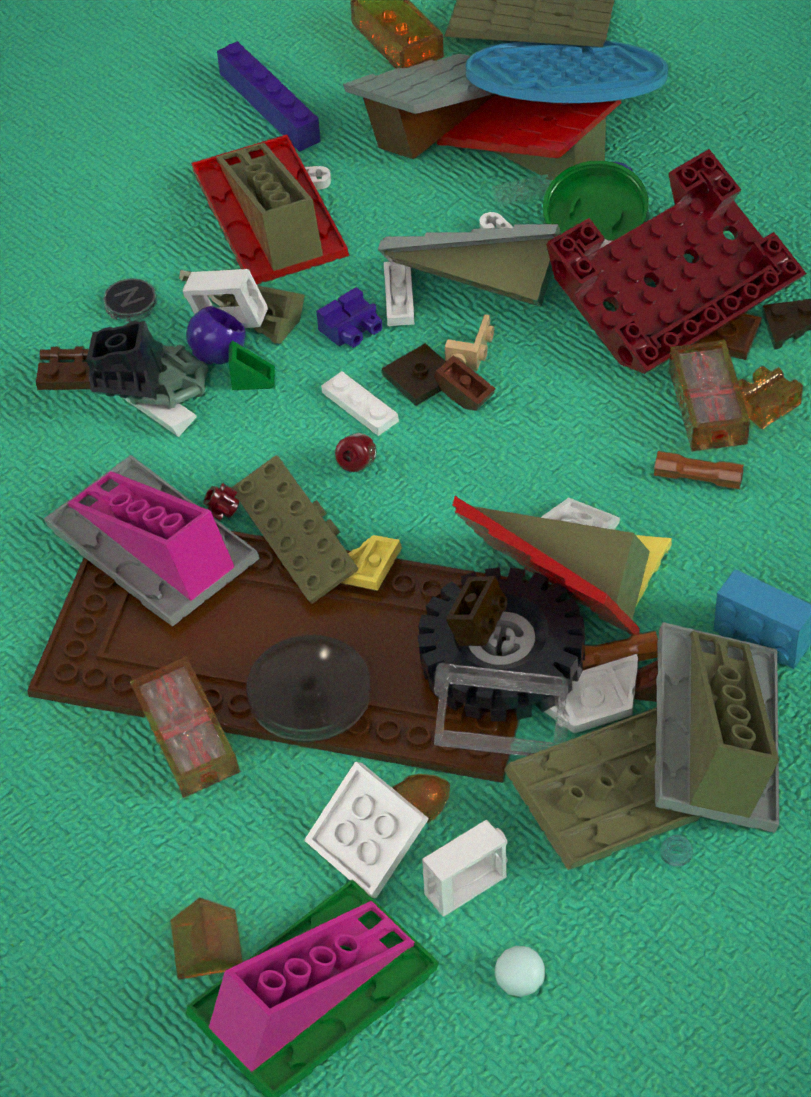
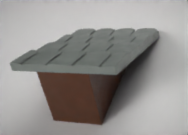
(418, 103)

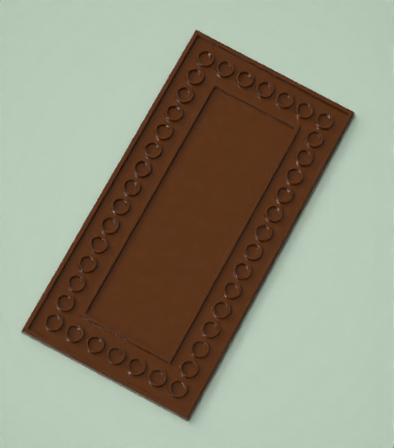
(112, 639)

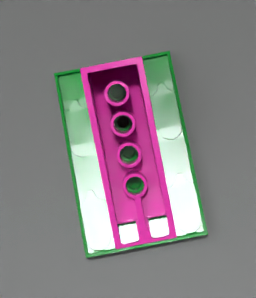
(311, 990)

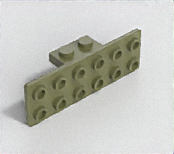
(295, 529)

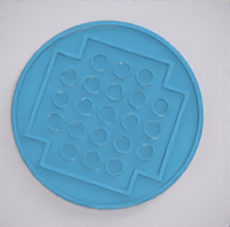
(566, 71)

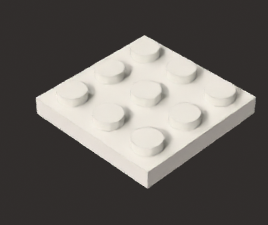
(366, 829)

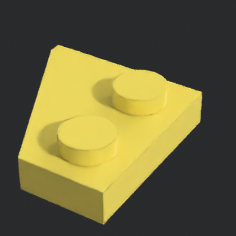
(373, 561)

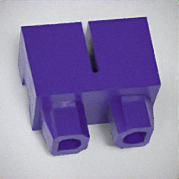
(348, 318)

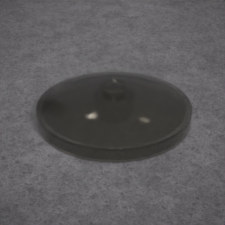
(308, 688)

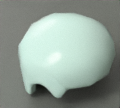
(519, 971)

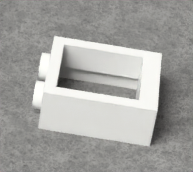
(239, 282)
(465, 867)

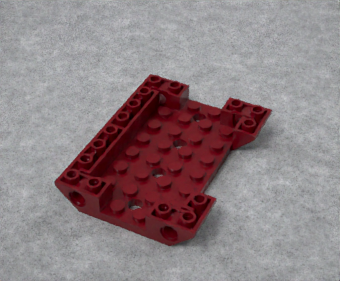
(688, 296)

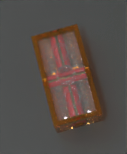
(709, 395)
(185, 727)

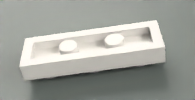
(398, 294)
(360, 403)

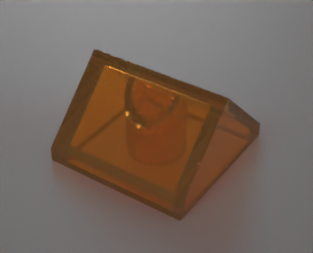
(205, 939)

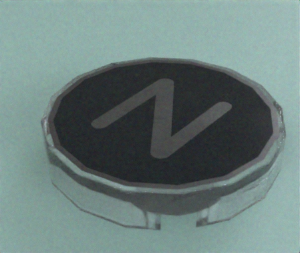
(130, 299)

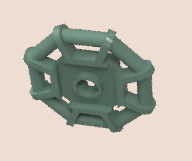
(173, 376)

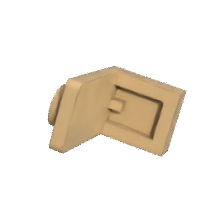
(471, 353)

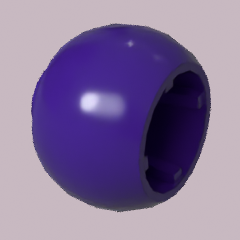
(211, 334)

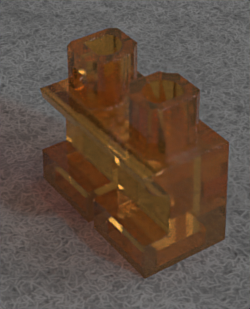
(769, 396)

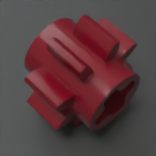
(221, 501)

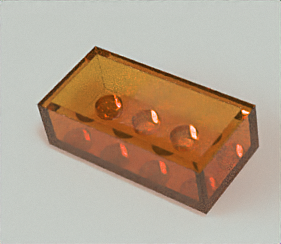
(398, 31)

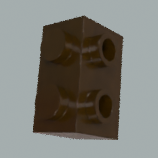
(477, 611)

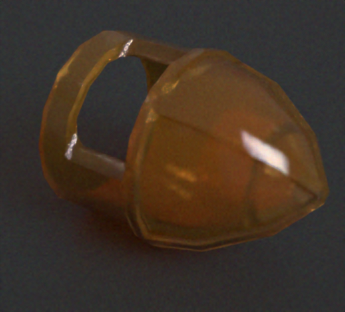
(425, 793)

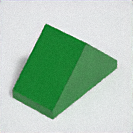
(249, 370)

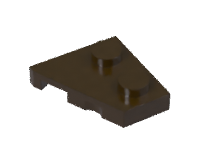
(787, 320)

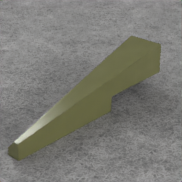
(282, 313)

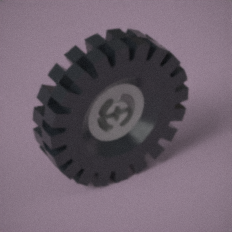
(541, 638)

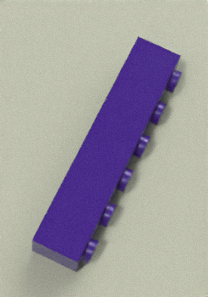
(268, 96)

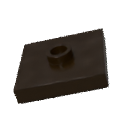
(415, 374)

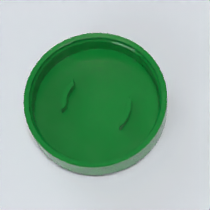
(598, 191)

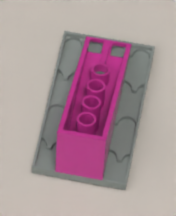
(151, 540)

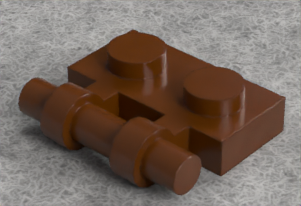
(63, 375)

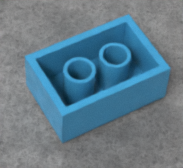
(763, 616)

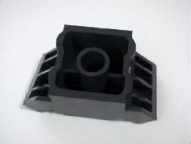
(125, 361)

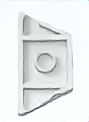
(601, 695)

